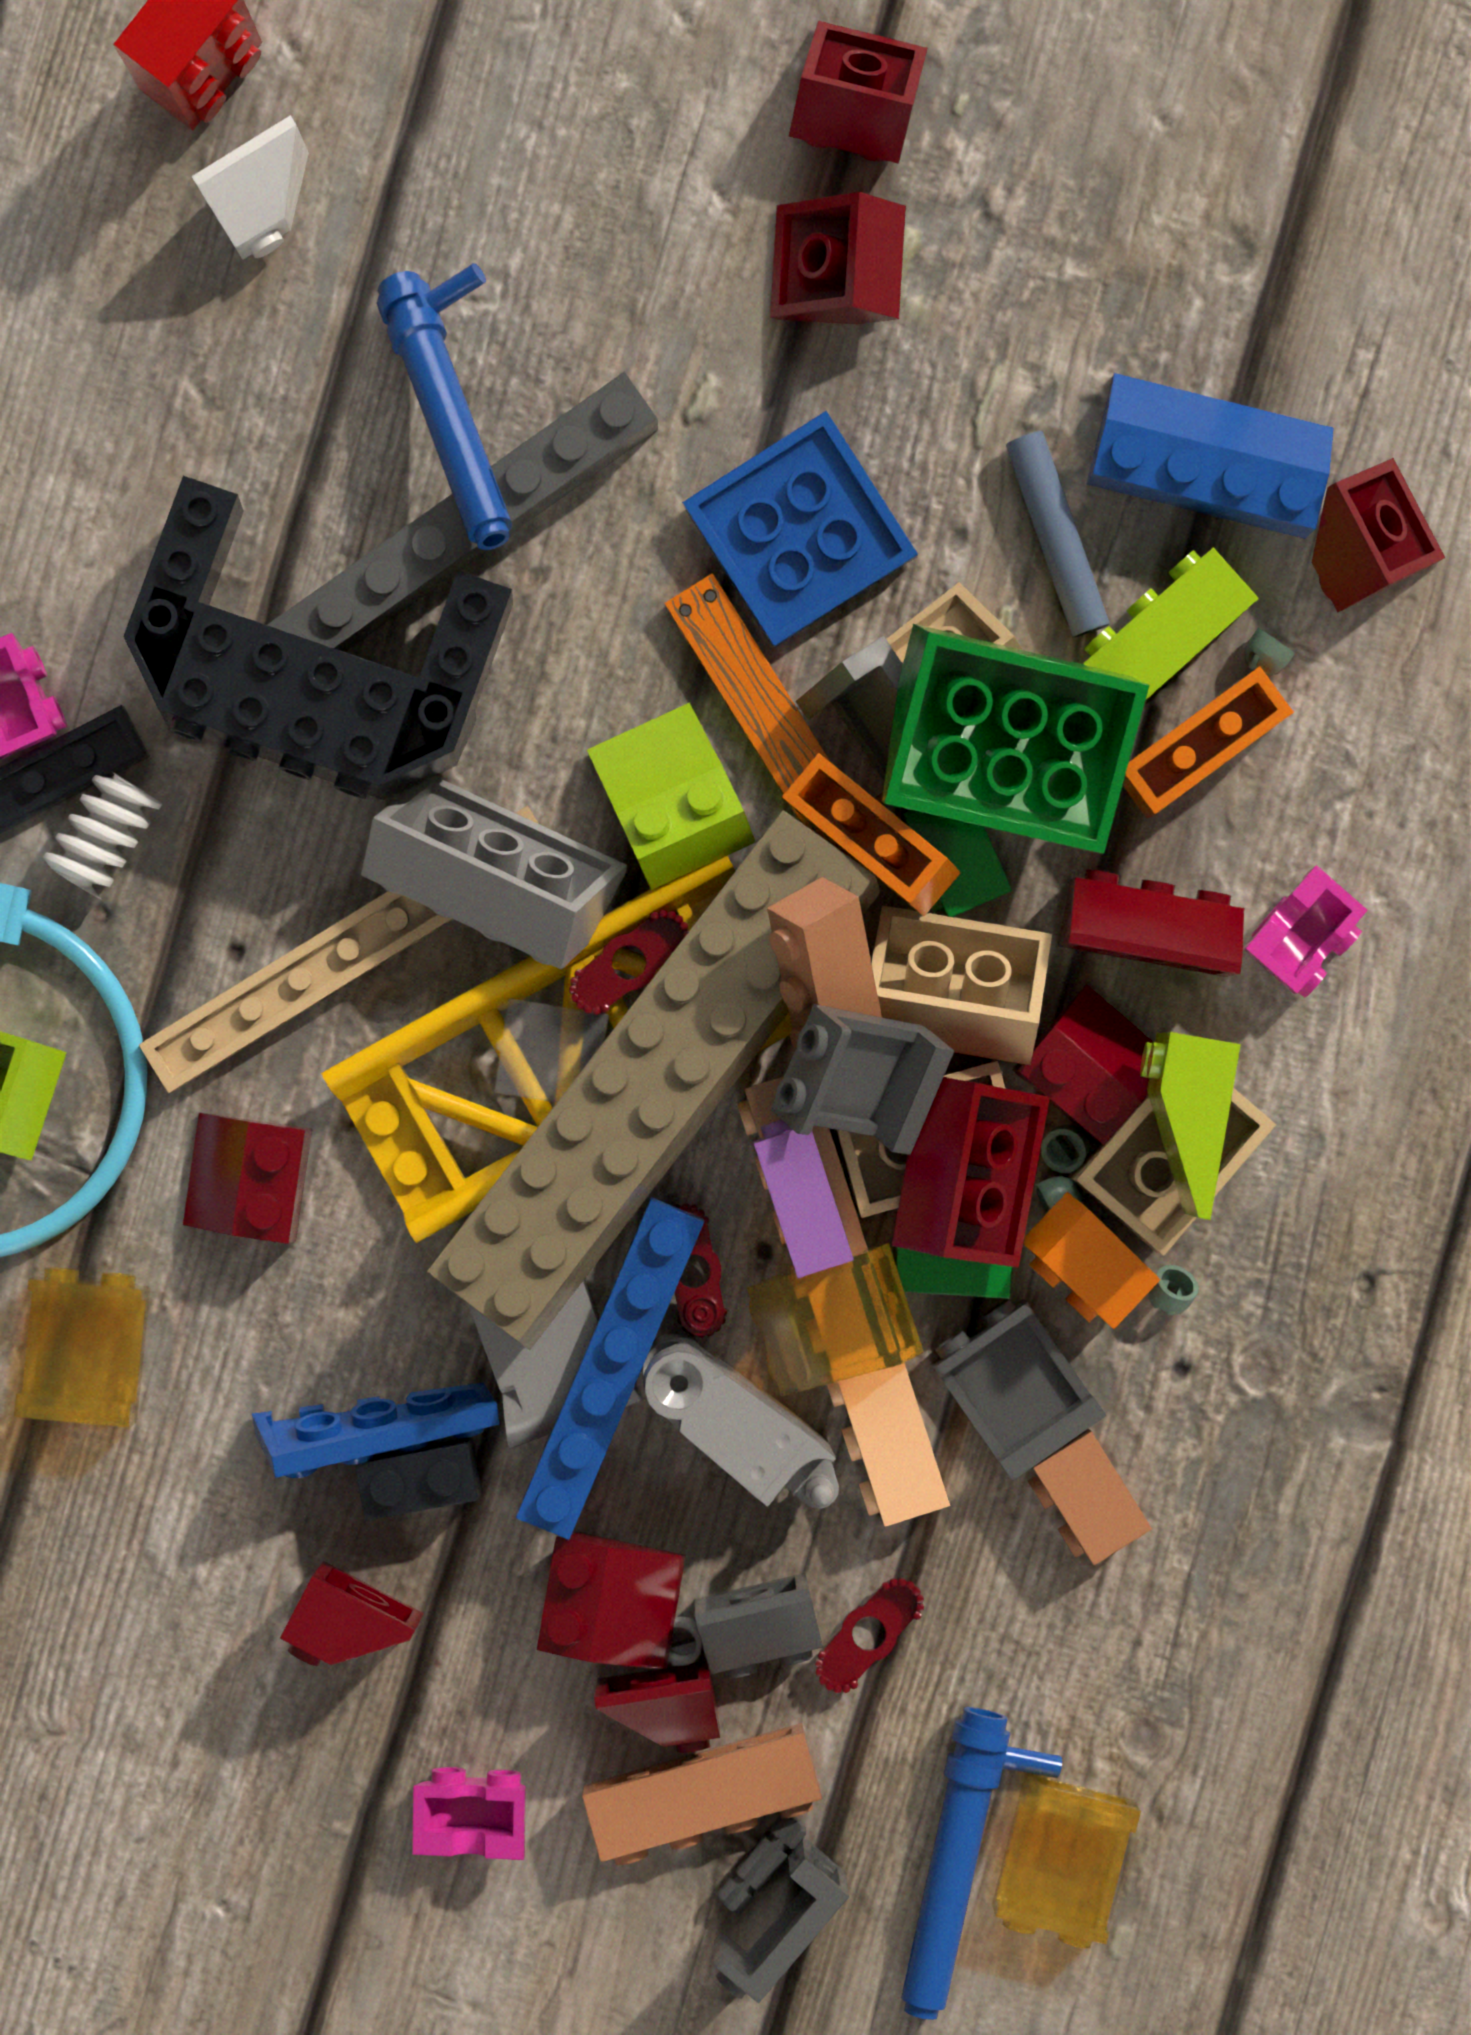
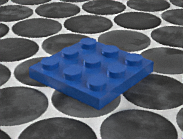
(800, 529)

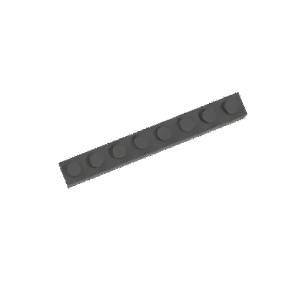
(437, 541)

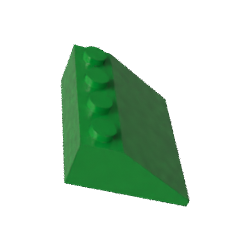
(1011, 738)

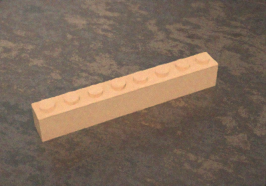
(880, 1404)

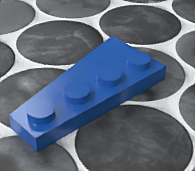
(372, 1427)

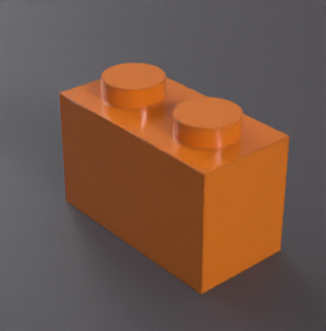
(1090, 1261)

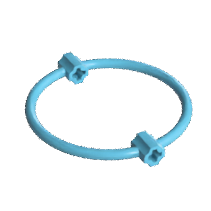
(15, 919)

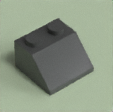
(758, 1626)

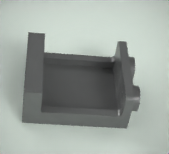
(864, 696)
(862, 1077)
(1016, 1387)
(762, 1966)

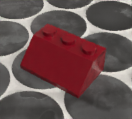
(1153, 924)
(972, 1174)

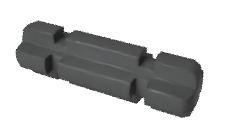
(761, 1863)

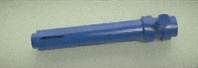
(419, 338)
(972, 1775)

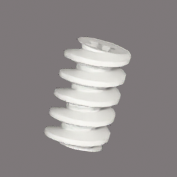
(101, 833)

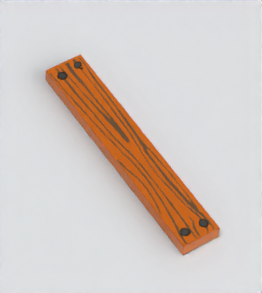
(747, 684)

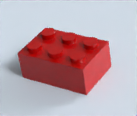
(189, 53)

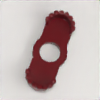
(597, 983)
(701, 1307)
(844, 1661)

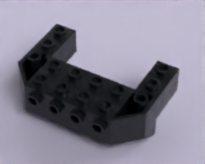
(292, 696)

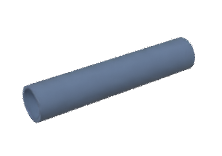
(1057, 534)

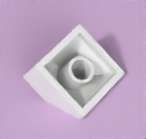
(257, 188)

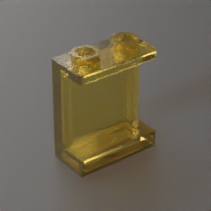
(834, 1322)
(84, 1348)
(1063, 1860)

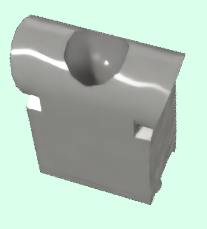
(539, 1379)
(738, 1423)

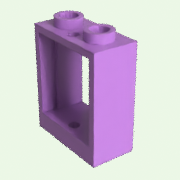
(802, 1199)

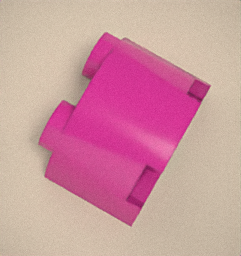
(24, 709)
(1305, 930)
(470, 1814)

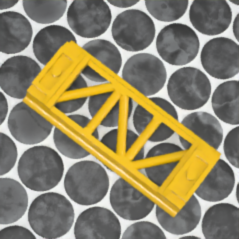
(393, 1108)

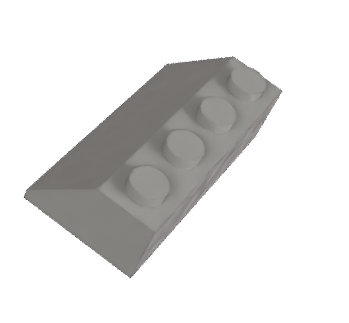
(492, 870)

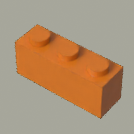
(1205, 742)
(871, 834)

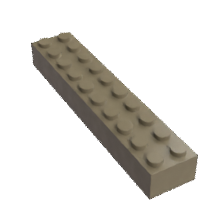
(639, 1095)

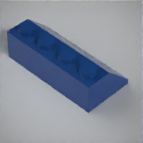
(1212, 456)

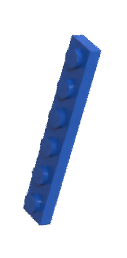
(609, 1368)

